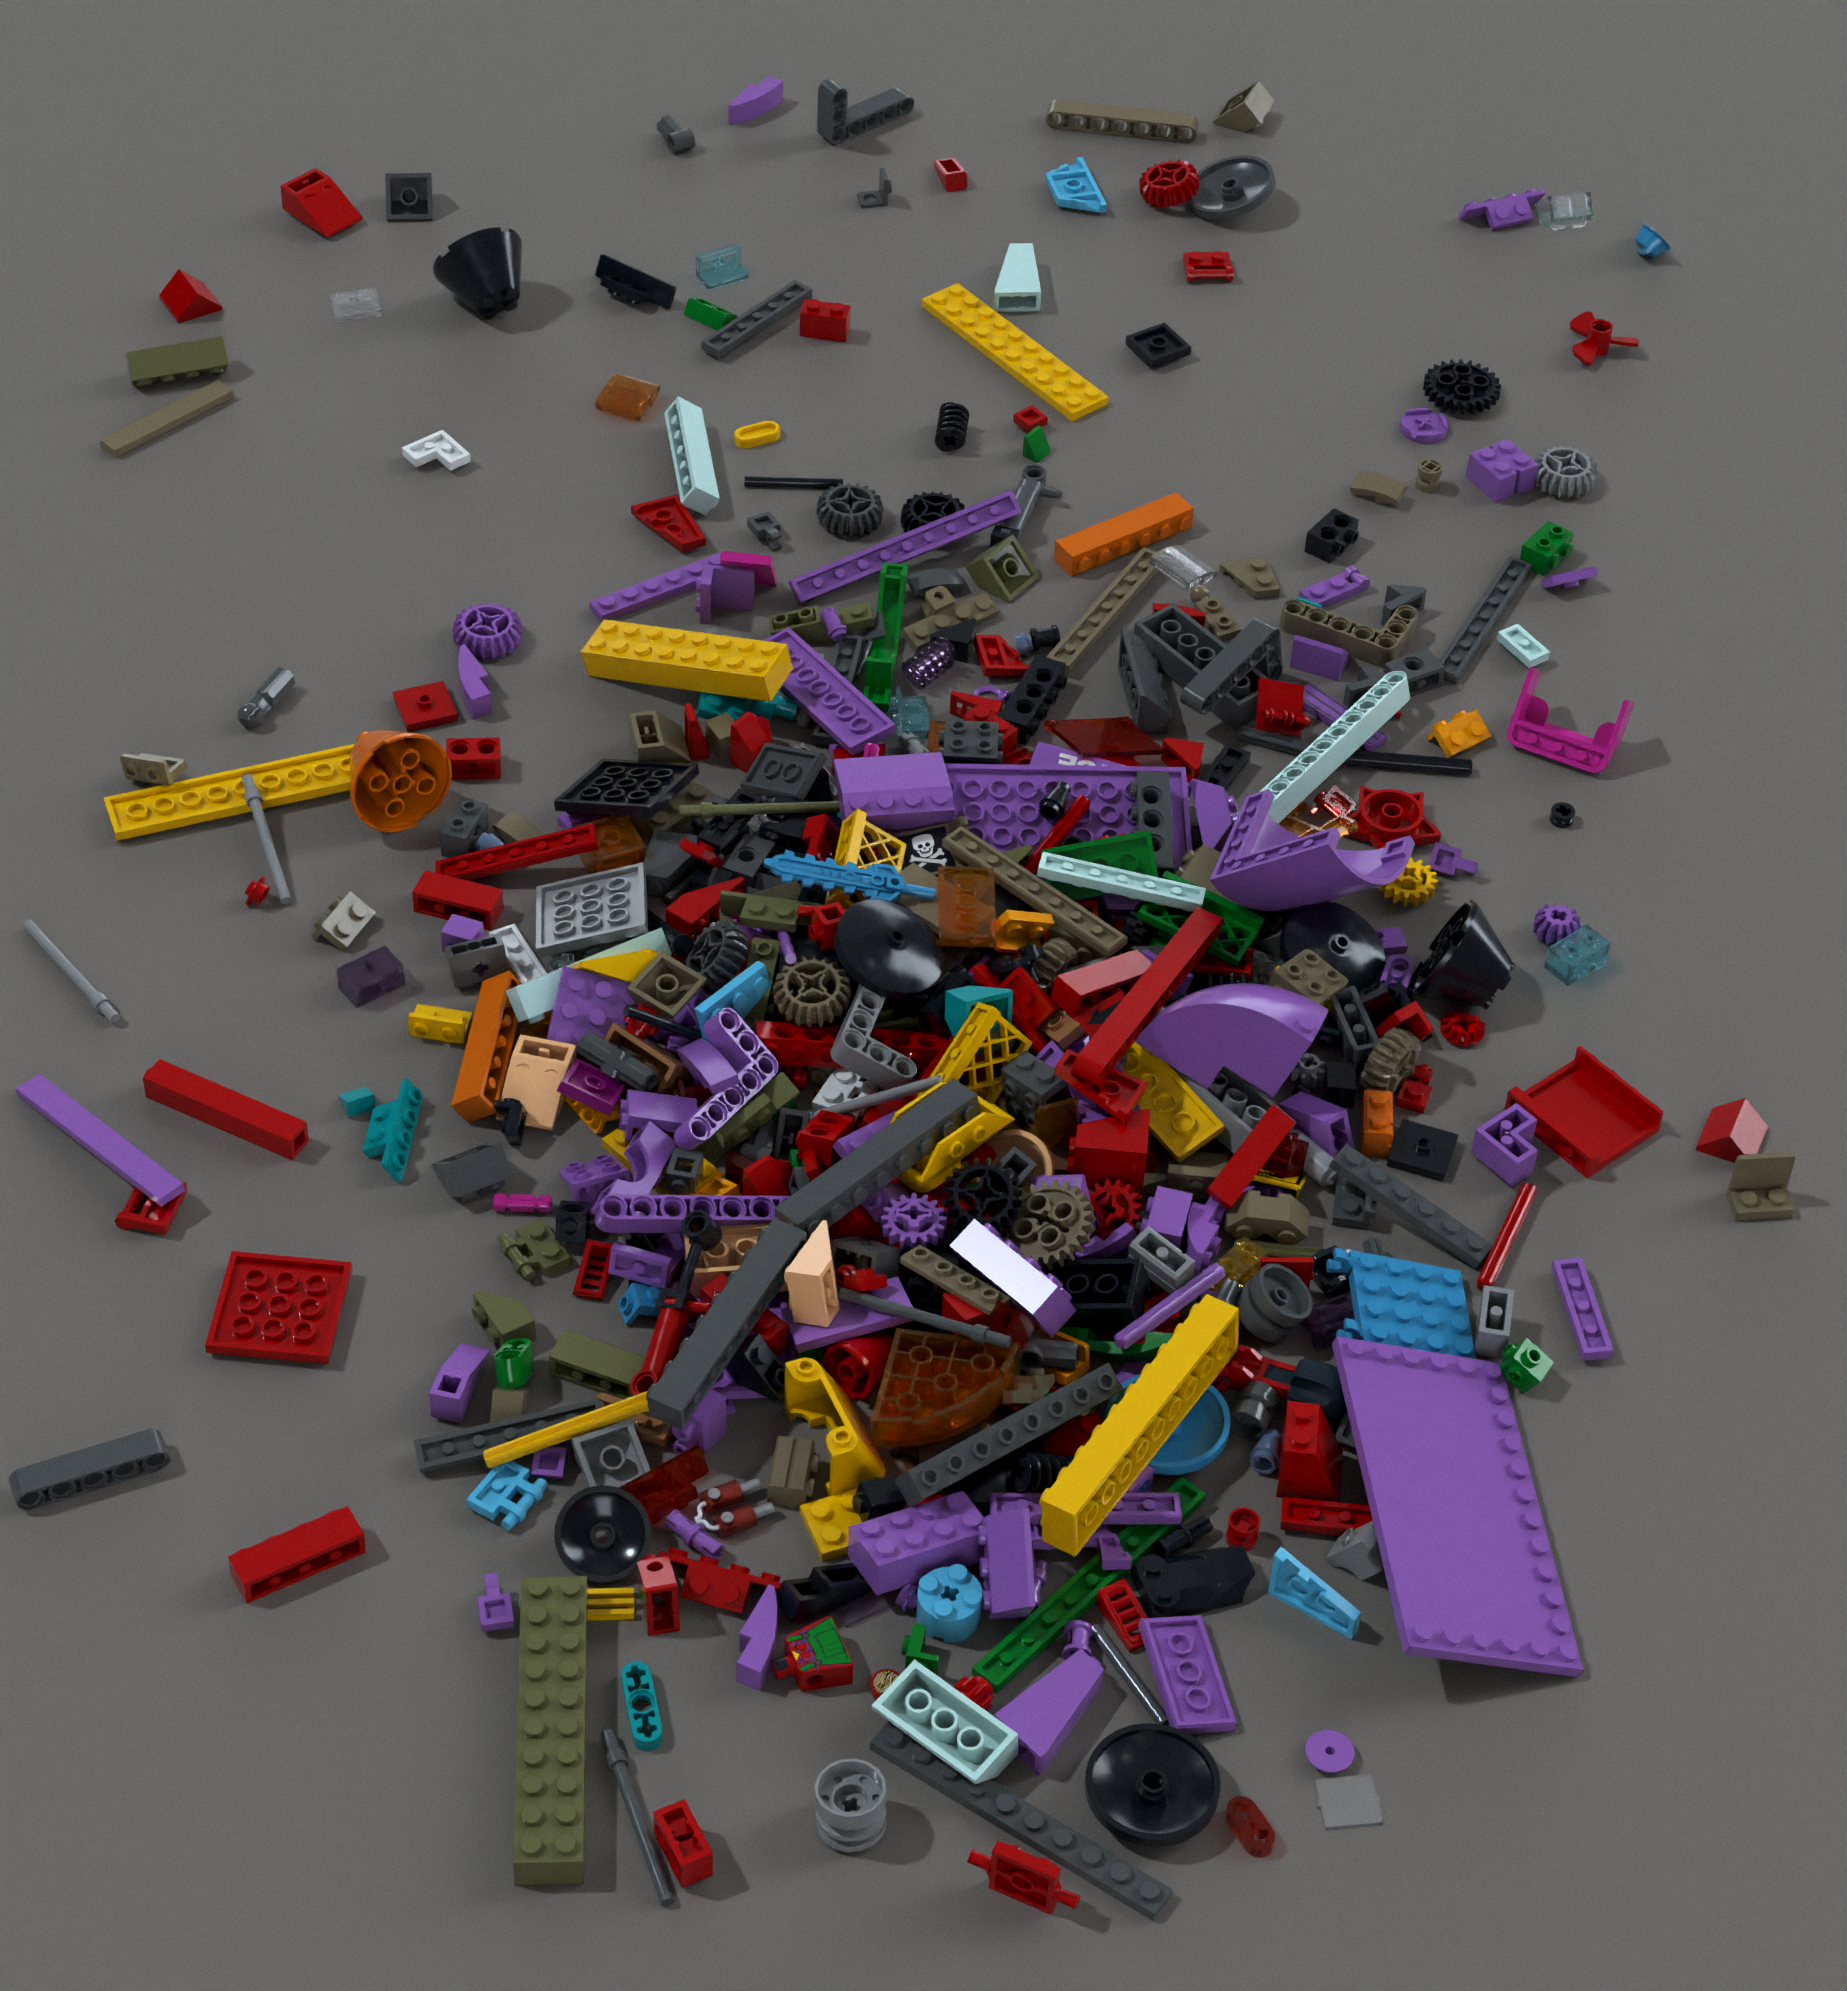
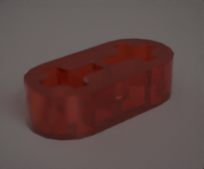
(1245, 1828)

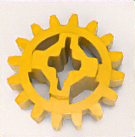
(1409, 885)

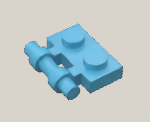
(500, 1487)

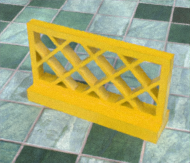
(853, 841)
(976, 1034)

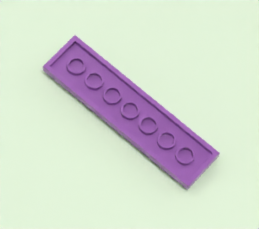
(831, 697)

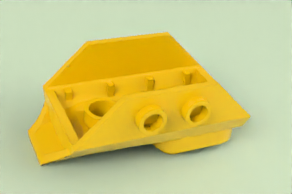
(949, 1152)

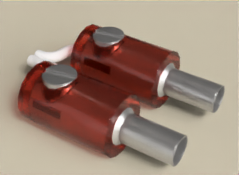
(737, 1518)

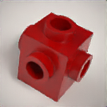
(823, 924)

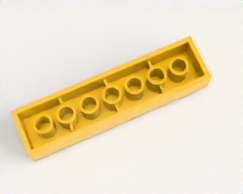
(687, 660)

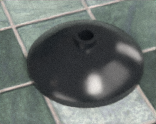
(609, 1511)

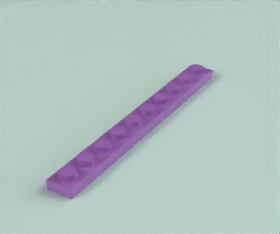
(904, 547)

